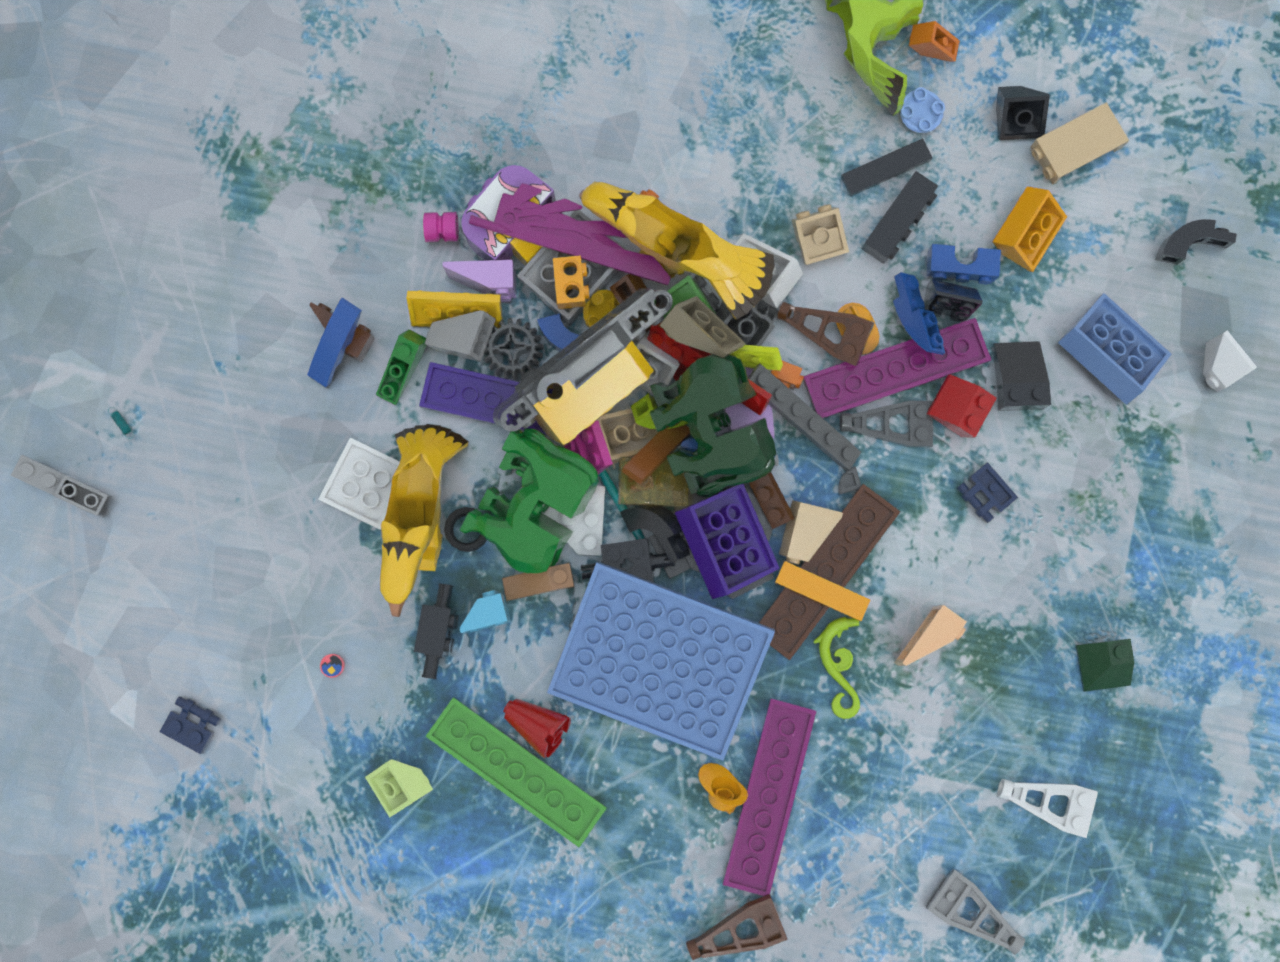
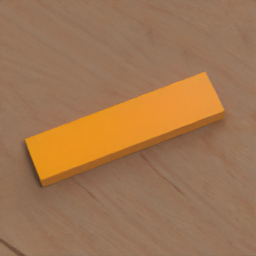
(822, 591)

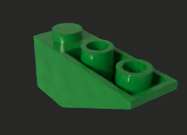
(401, 365)

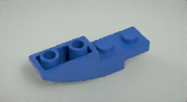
(916, 320)

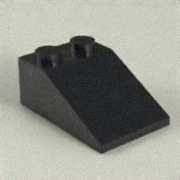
(1021, 376)

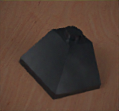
(1021, 112)

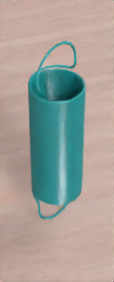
(120, 422)

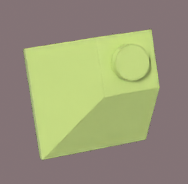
(398, 785)

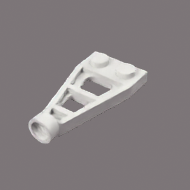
(1078, 809)

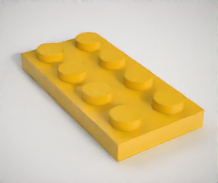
(435, 306)

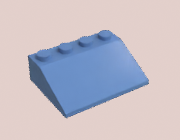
(1115, 349)

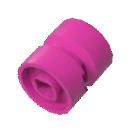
(440, 227)

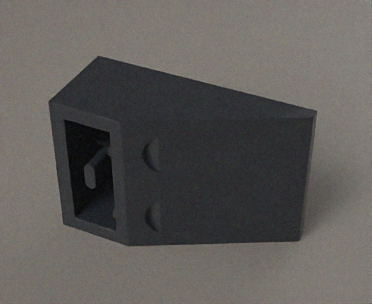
(951, 300)

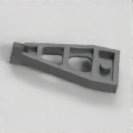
(919, 423)

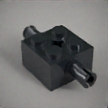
(636, 552)
(436, 630)

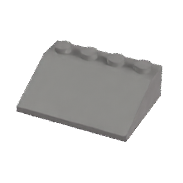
(539, 277)

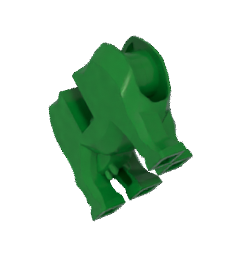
(549, 478)

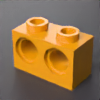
(566, 282)

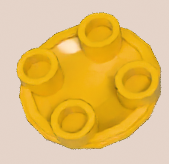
(598, 306)

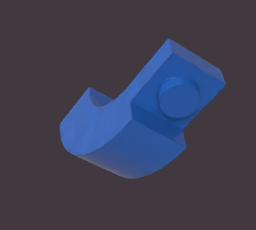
(555, 332)

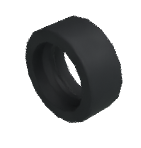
(449, 533)

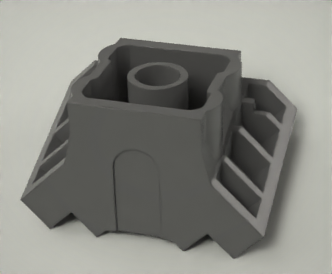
(753, 326)

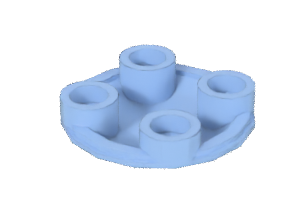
(922, 110)

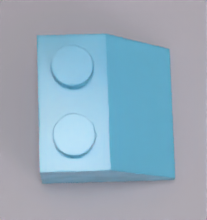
(486, 613)

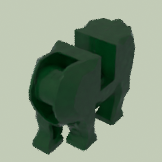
(722, 454)

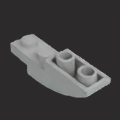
(59, 485)

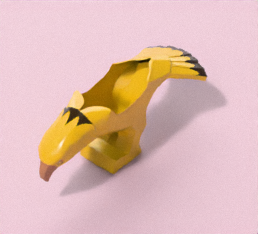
(683, 245)
(414, 510)

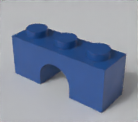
(944, 265)

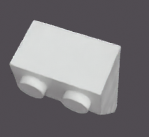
(785, 272)

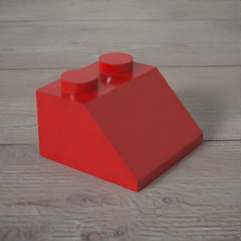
(961, 406)

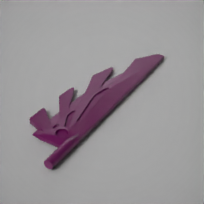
(559, 232)

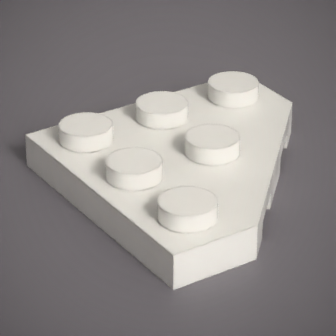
(586, 526)

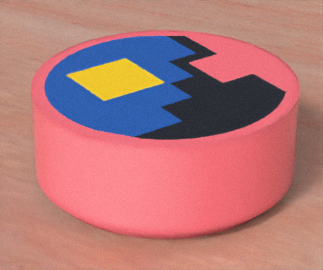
(332, 665)

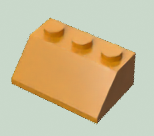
(1030, 228)

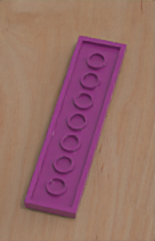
(895, 370)
(769, 798)

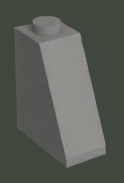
(462, 335)

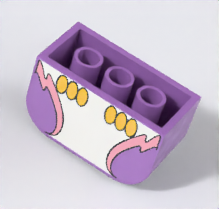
(487, 243)

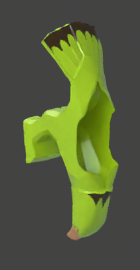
(867, 24)

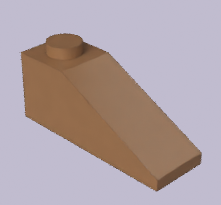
(532, 584)

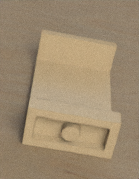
(1078, 142)

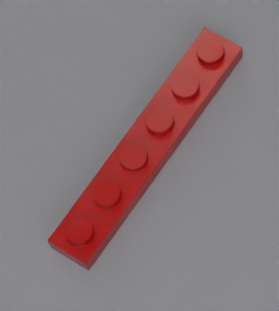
(688, 355)

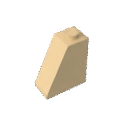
(807, 531)

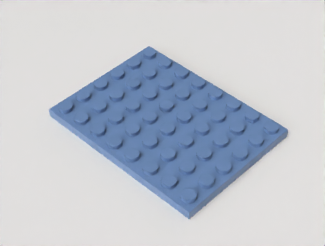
(660, 661)

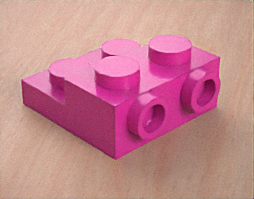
(592, 447)

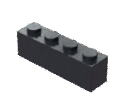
(899, 217)

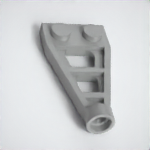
(951, 896)

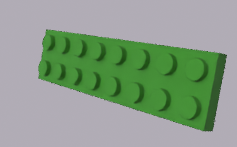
(516, 772)

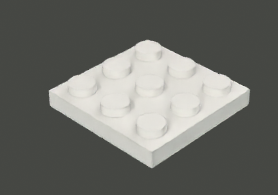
(361, 483)

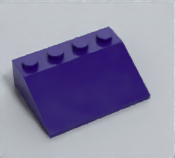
(727, 541)

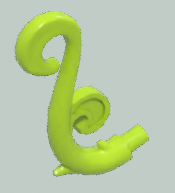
(835, 628)

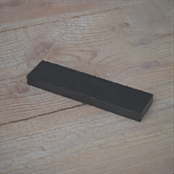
(886, 167)

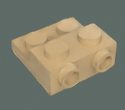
(820, 234)

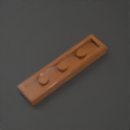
(655, 453)

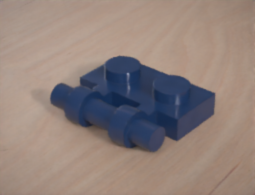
(993, 489)
(186, 731)

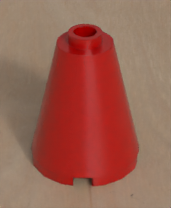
(537, 725)

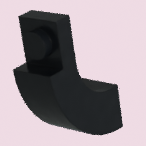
(1200, 231)
(662, 524)

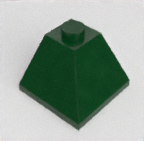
(1105, 664)

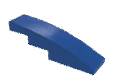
(334, 341)

